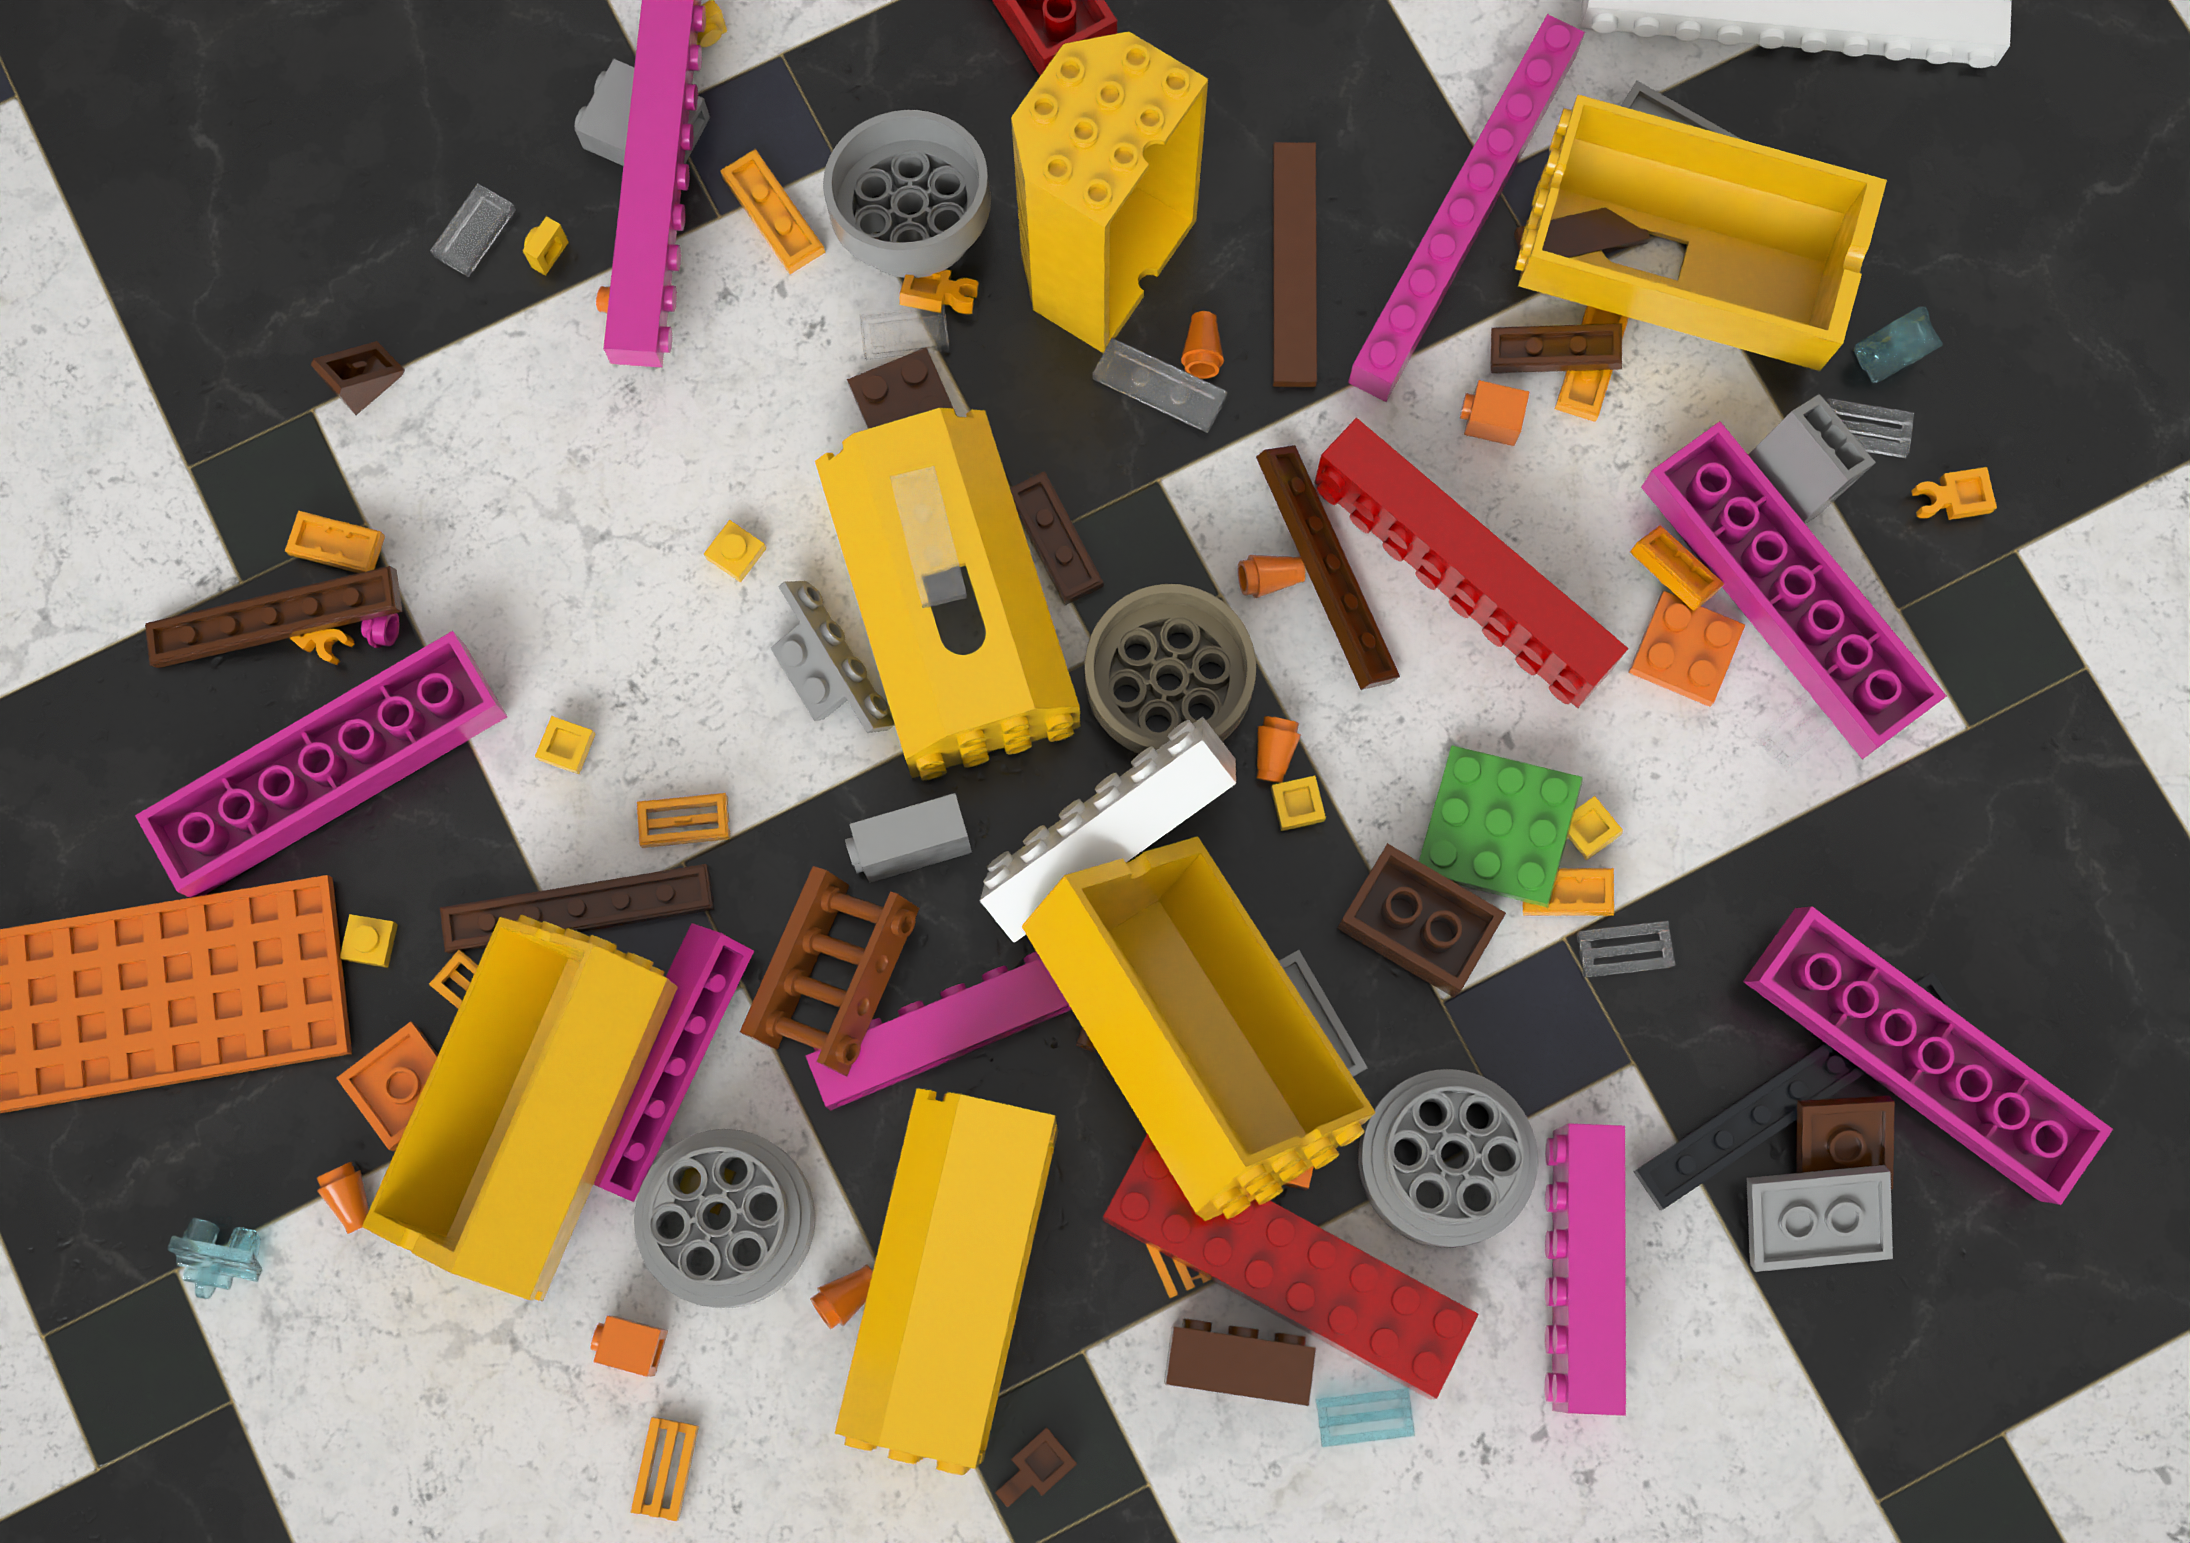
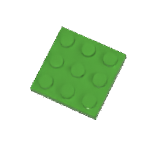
(1500, 825)

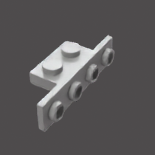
(823, 664)

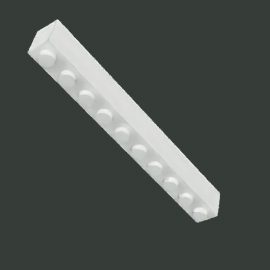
(1898, 29)

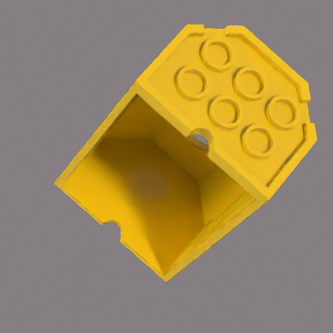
(1105, 178)
(1764, 231)
(944, 702)
(1198, 1025)
(521, 1106)
(947, 1280)

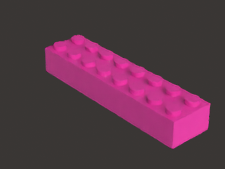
(1792, 590)
(320, 766)
(1928, 1055)

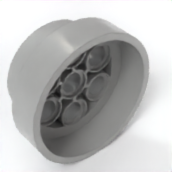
(879, 161)
(1393, 1186)
(782, 1239)

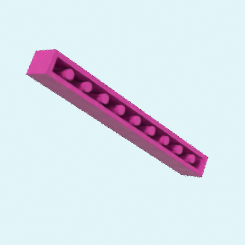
(653, 182)
(1465, 208)

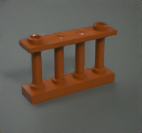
(797, 953)

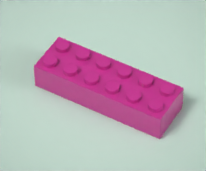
(1588, 1270)

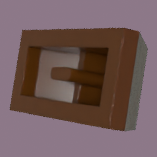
(358, 374)

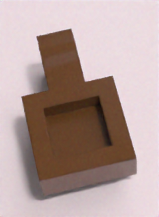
(1040, 1465)

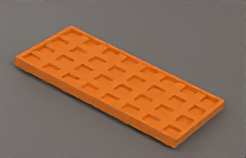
(170, 993)

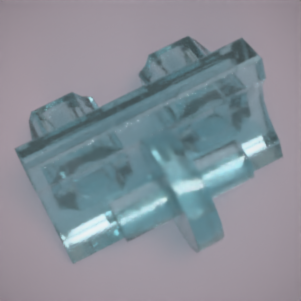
(1897, 345)
(216, 1265)

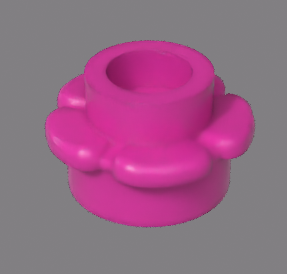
(381, 630)

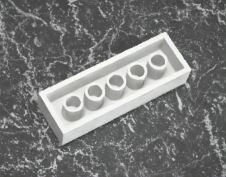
(1112, 824)

